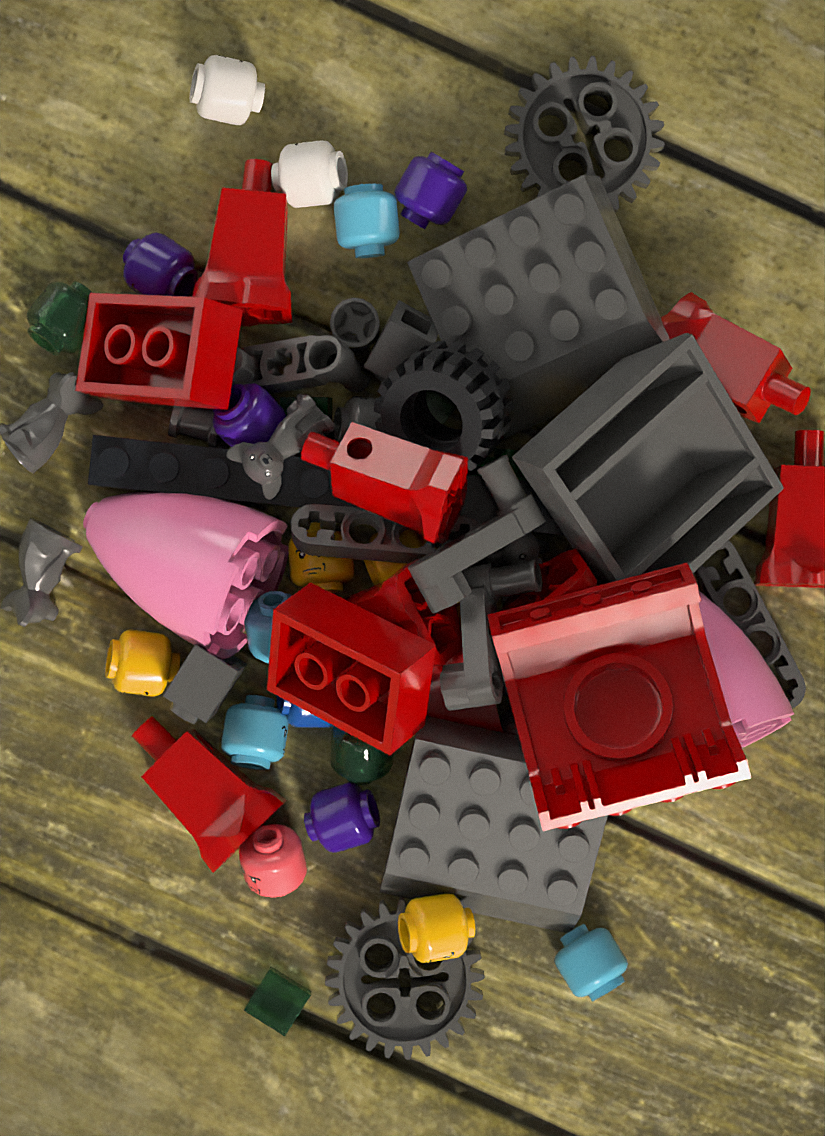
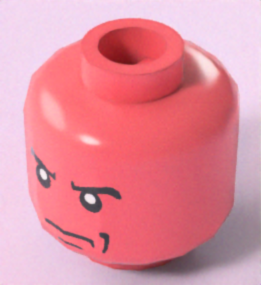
(273, 860)

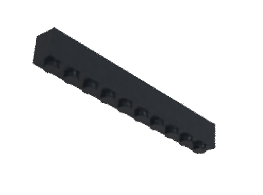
(209, 473)

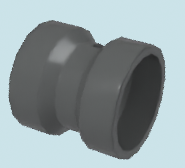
(352, 317)

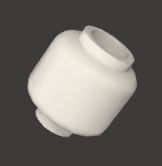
(226, 90)
(310, 173)

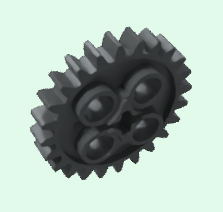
(625, 122)
(406, 1022)

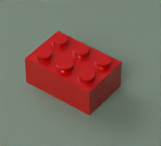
(159, 350)
(350, 667)

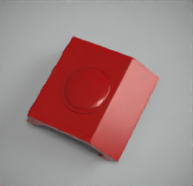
(617, 697)

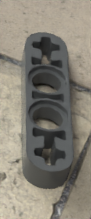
(383, 548)
(754, 618)

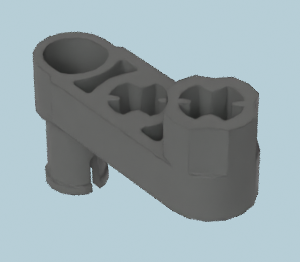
(314, 364)
(440, 572)
(479, 676)

